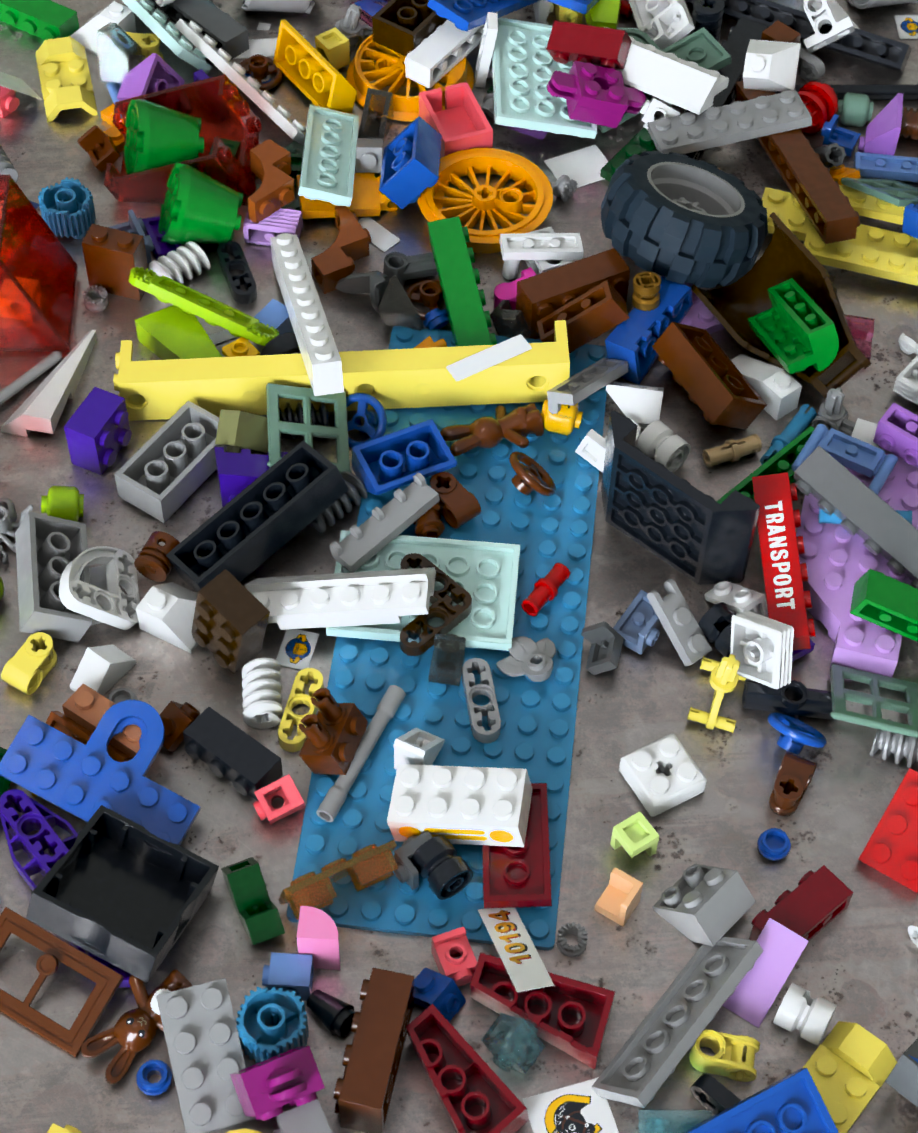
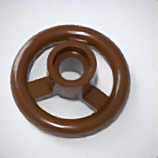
(258, 67)
(429, 294)
(531, 476)

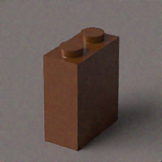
(111, 256)

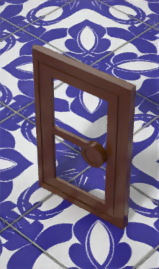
(47, 965)

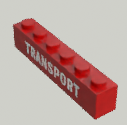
(781, 554)

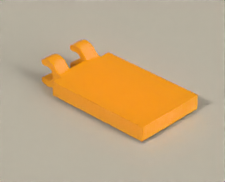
(366, 200)

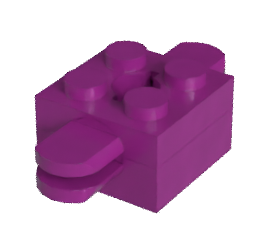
(595, 94)
(276, 1082)

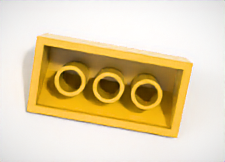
(311, 71)

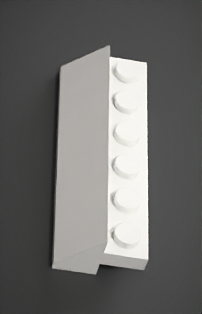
(662, 20)
(671, 77)
(345, 597)

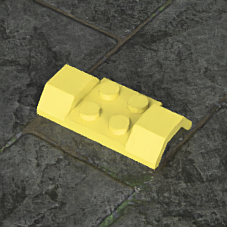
(64, 77)
(849, 1071)

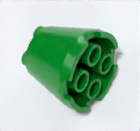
(159, 136)
(198, 208)

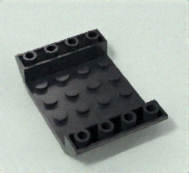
(671, 516)

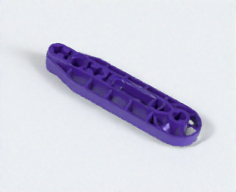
(36, 844)

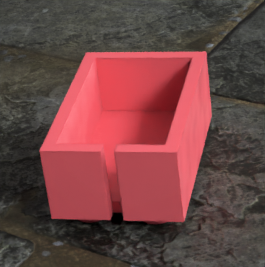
(462, 121)

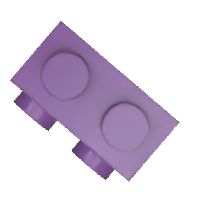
(899, 433)

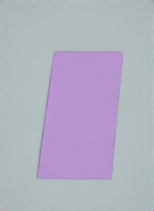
(764, 981)

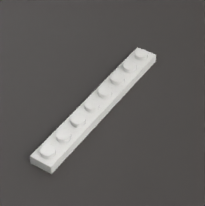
(247, 85)

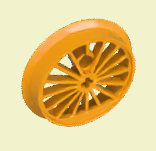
(390, 70)
(486, 201)

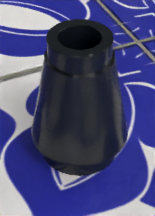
(332, 1012)

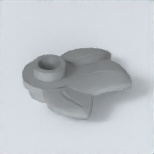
(529, 659)

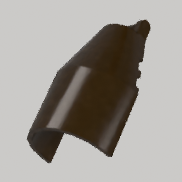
(749, 296)

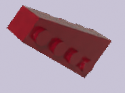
(566, 1014)
(463, 1081)

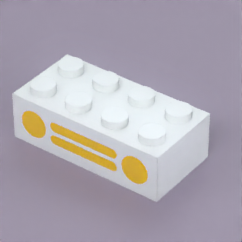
(461, 803)

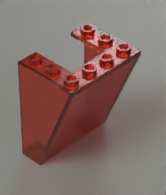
(222, 116)
(35, 278)

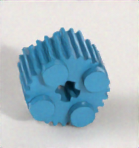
(67, 208)
(272, 1007)

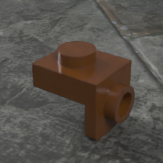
(99, 147)
(176, 719)

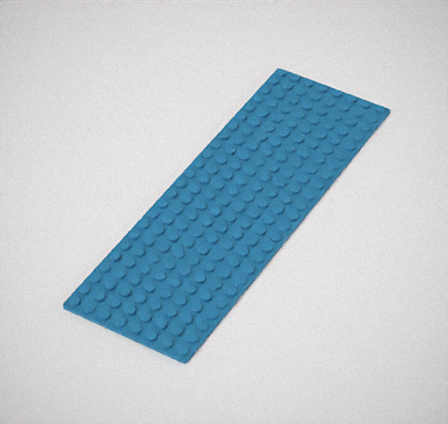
(534, 716)

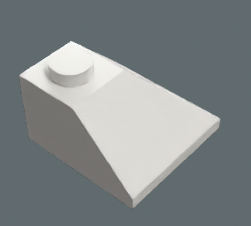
(113, 12)
(771, 65)
(637, 401)
(169, 614)

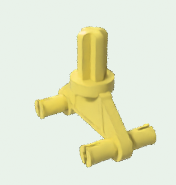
(723, 680)

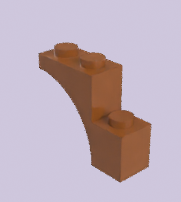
(273, 168)
(338, 259)

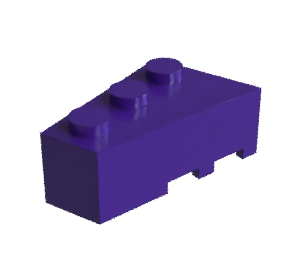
(238, 471)

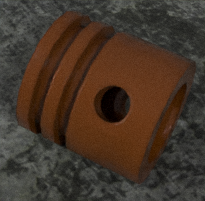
(909, 124)
(153, 560)

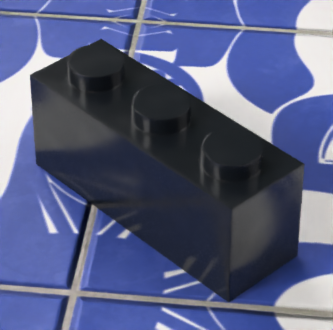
(231, 753)

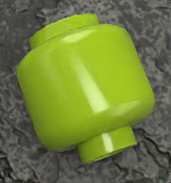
(63, 503)

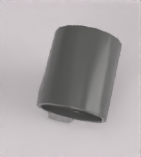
(831, 154)
(409, 266)

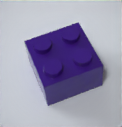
(98, 431)

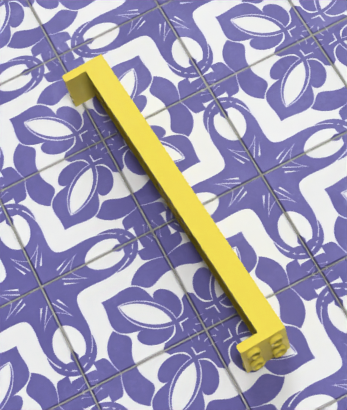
(392, 376)

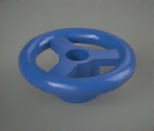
(370, 417)
(795, 733)

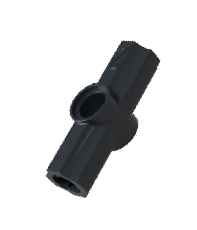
(805, 700)

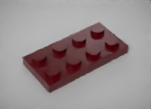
(521, 873)

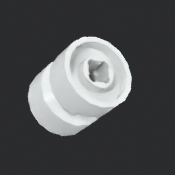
(663, 446)
(805, 1014)

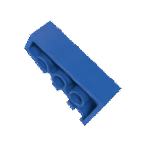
(635, 336)

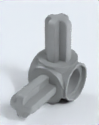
(352, 28)
(833, 413)

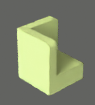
(635, 836)

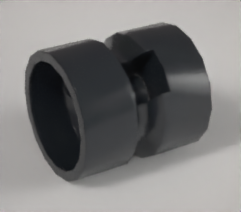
(717, 627)
(443, 868)

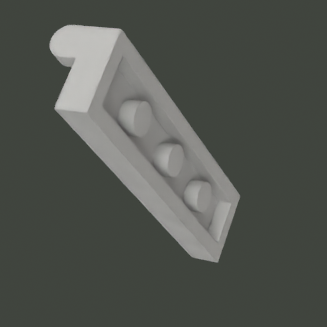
(585, 383)
(385, 524)

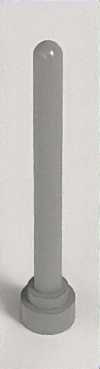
(30, 376)

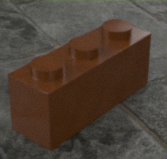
(586, 316)

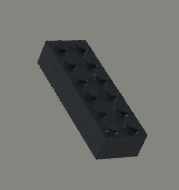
(260, 518)

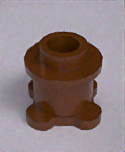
(429, 523)

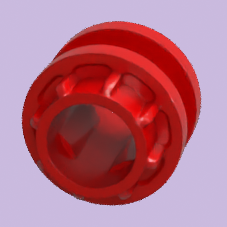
(821, 103)

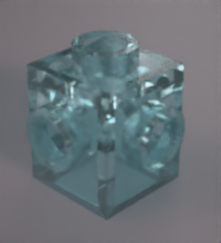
(513, 1043)

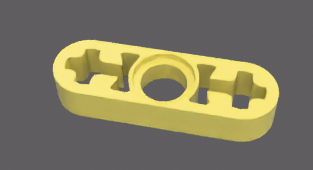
(296, 697)

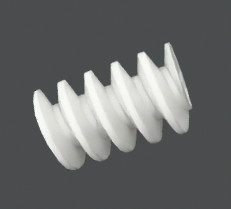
(181, 263)
(261, 693)

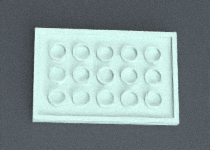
(521, 80)
(481, 568)

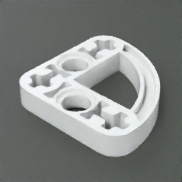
(82, 597)

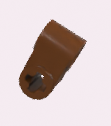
(455, 501)
(791, 784)

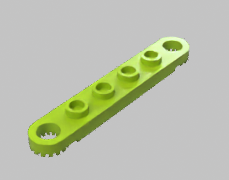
(198, 304)

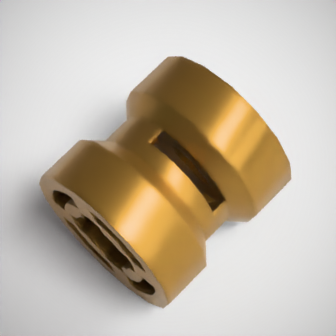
(646, 291)

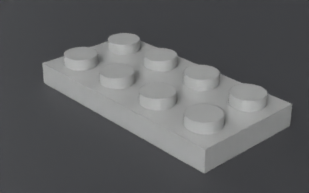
(203, 1054)

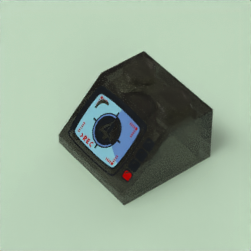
(116, 53)

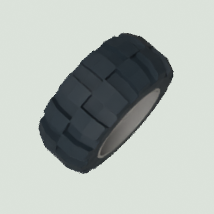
(683, 219)

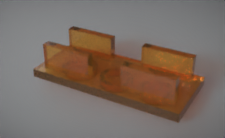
(365, 869)

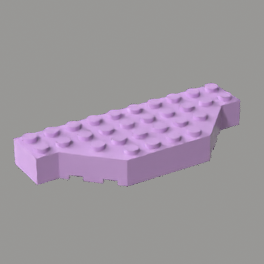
(838, 561)

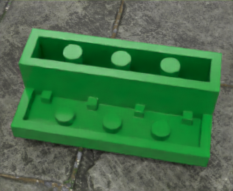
(796, 329)

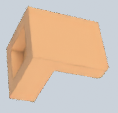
(619, 897)

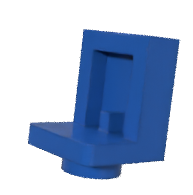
(839, 135)
(438, 990)

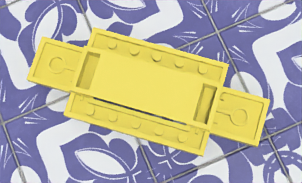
(873, 251)

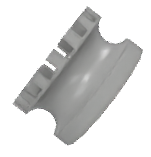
(564, 187)
(95, 292)
(562, 944)

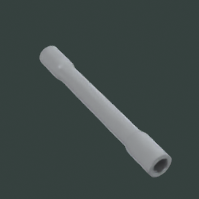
(338, 793)

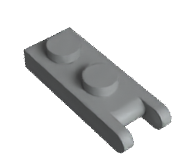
(679, 623)

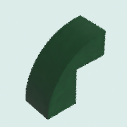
(252, 901)

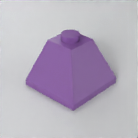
(149, 77)
(883, 130)

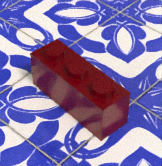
(588, 44)
(808, 907)

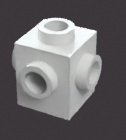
(654, 105)

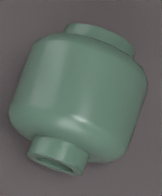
(855, 109)

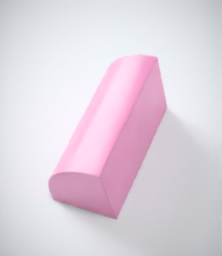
(318, 937)

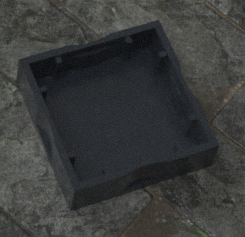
(122, 893)

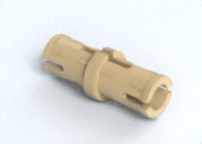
(732, 450)

